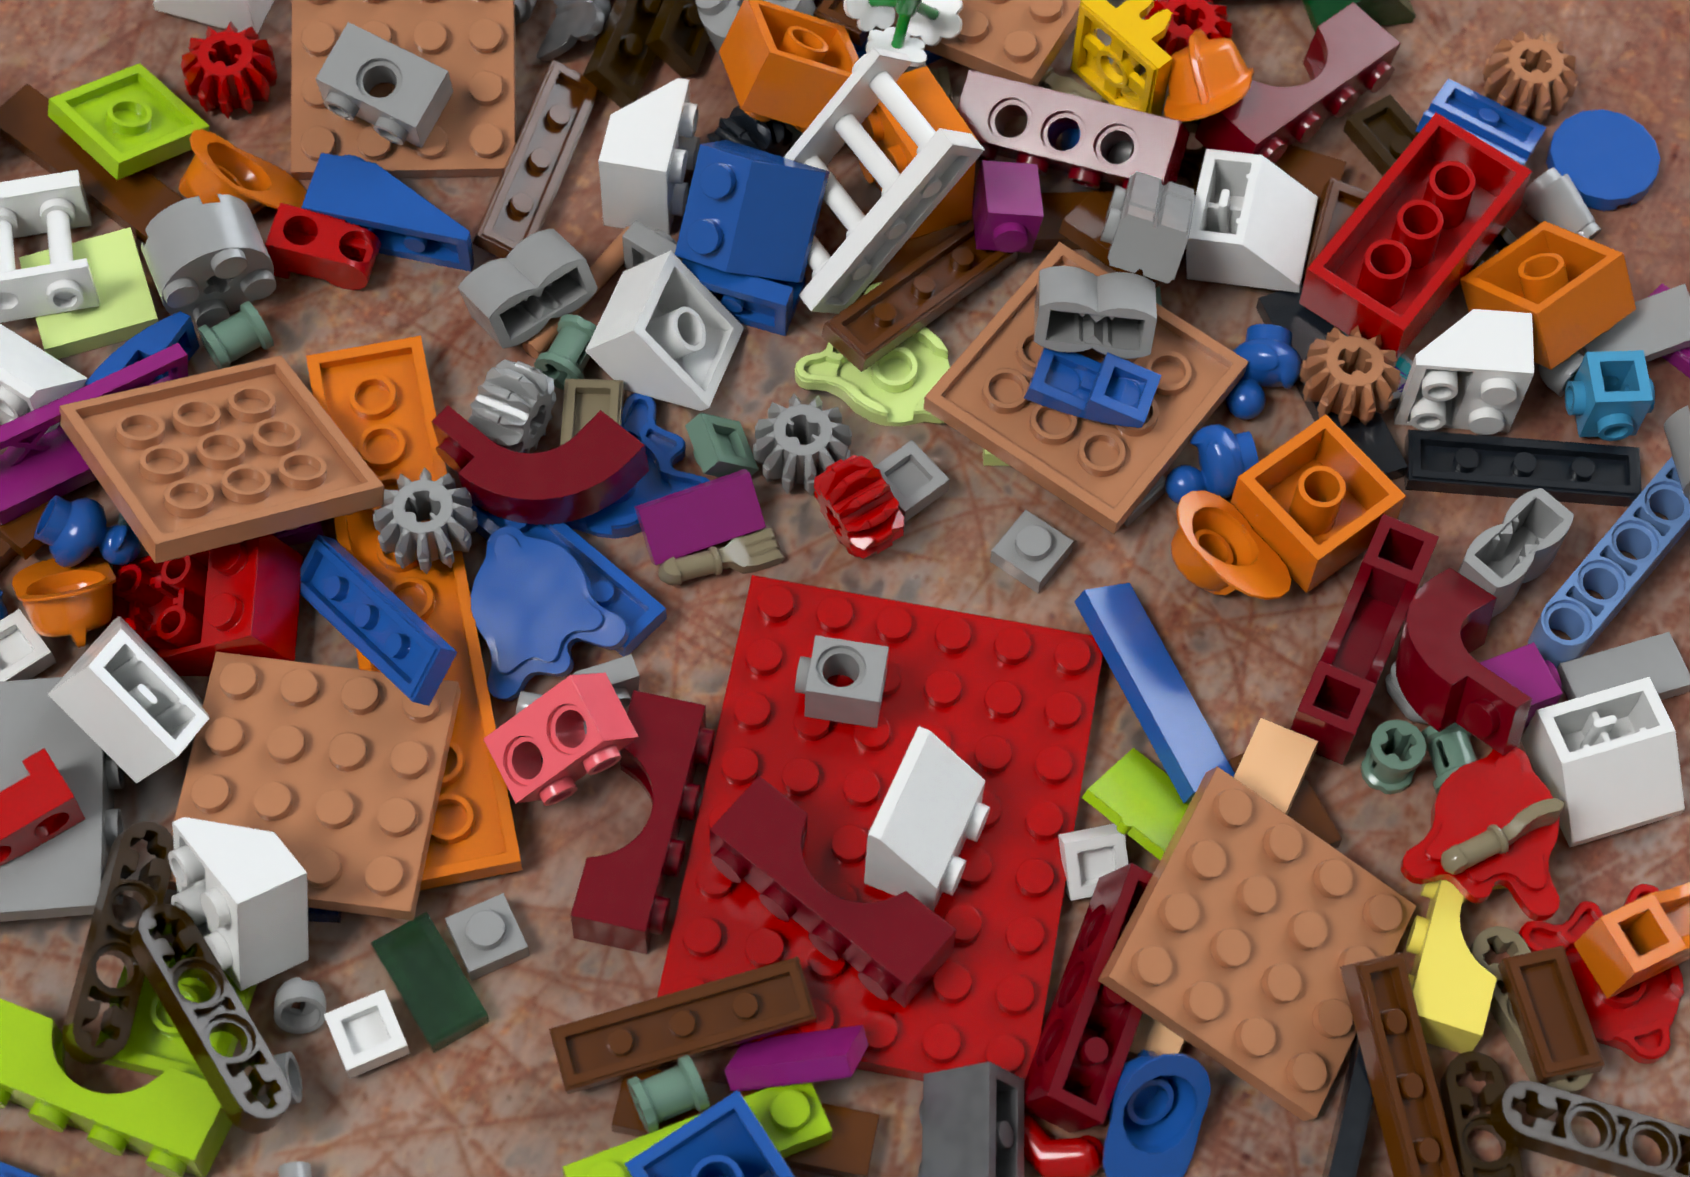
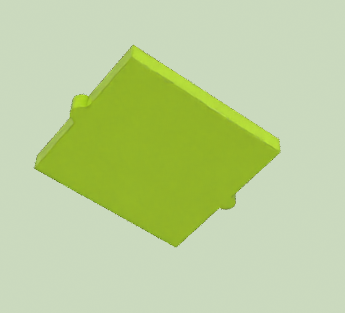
(1139, 801)

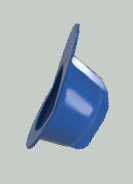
(1155, 1116)

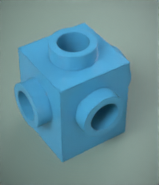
(1610, 394)

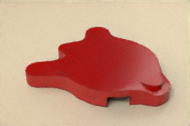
(1468, 803)
(1632, 1020)

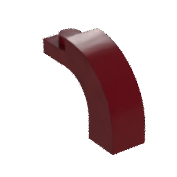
(548, 485)
(1440, 676)

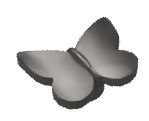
(572, 22)

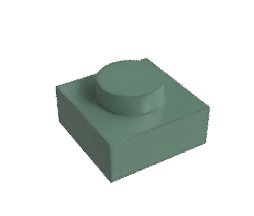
(720, 445)

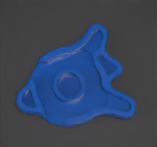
(662, 452)
(533, 608)

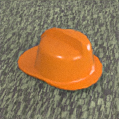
(1206, 78)
(231, 171)
(1223, 552)
(67, 599)

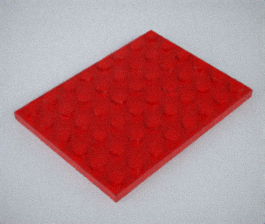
(1004, 701)

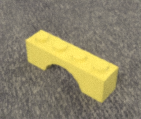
(1446, 979)

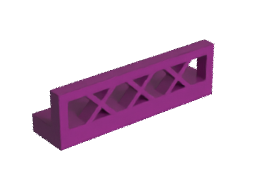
(49, 464)

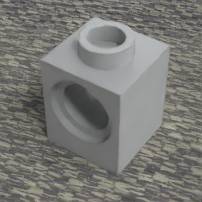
(850, 704)

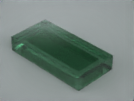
(430, 982)

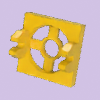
(1130, 34)

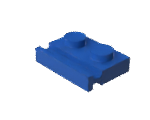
(1487, 120)

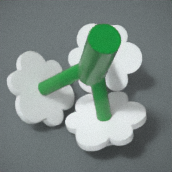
(916, 18)

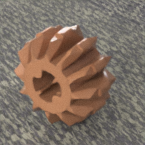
(1530, 76)
(1350, 376)

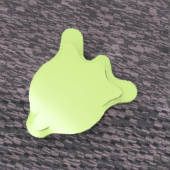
(891, 388)

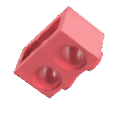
(556, 730)

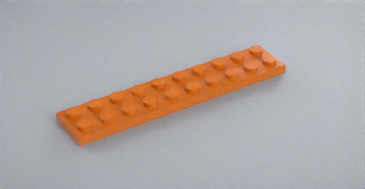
(386, 411)

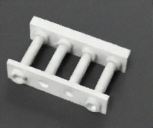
(904, 197)
(53, 207)

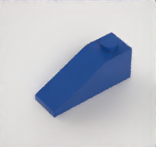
(388, 208)

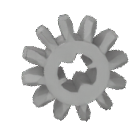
(514, 406)
(787, 428)
(431, 540)

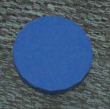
(1605, 157)

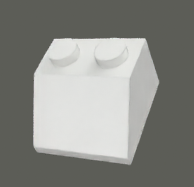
(665, 334)
(925, 823)

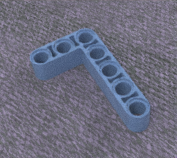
(1611, 572)

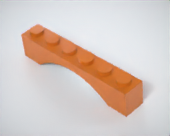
(1638, 940)

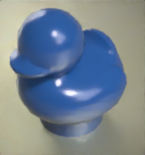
(1270, 364)
(1221, 461)
(80, 527)

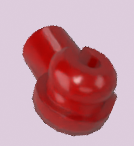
(1061, 1156)

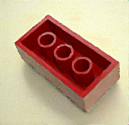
(1415, 235)

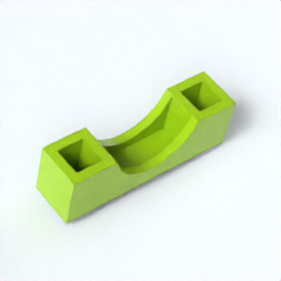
(168, 1120)

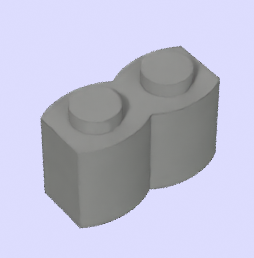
(522, 292)
(1101, 312)
(1518, 547)

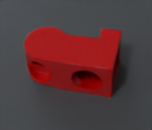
(321, 247)
(35, 808)

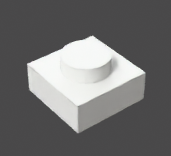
(21, 649)
(1090, 855)
(367, 1034)

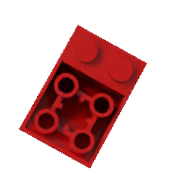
(214, 602)

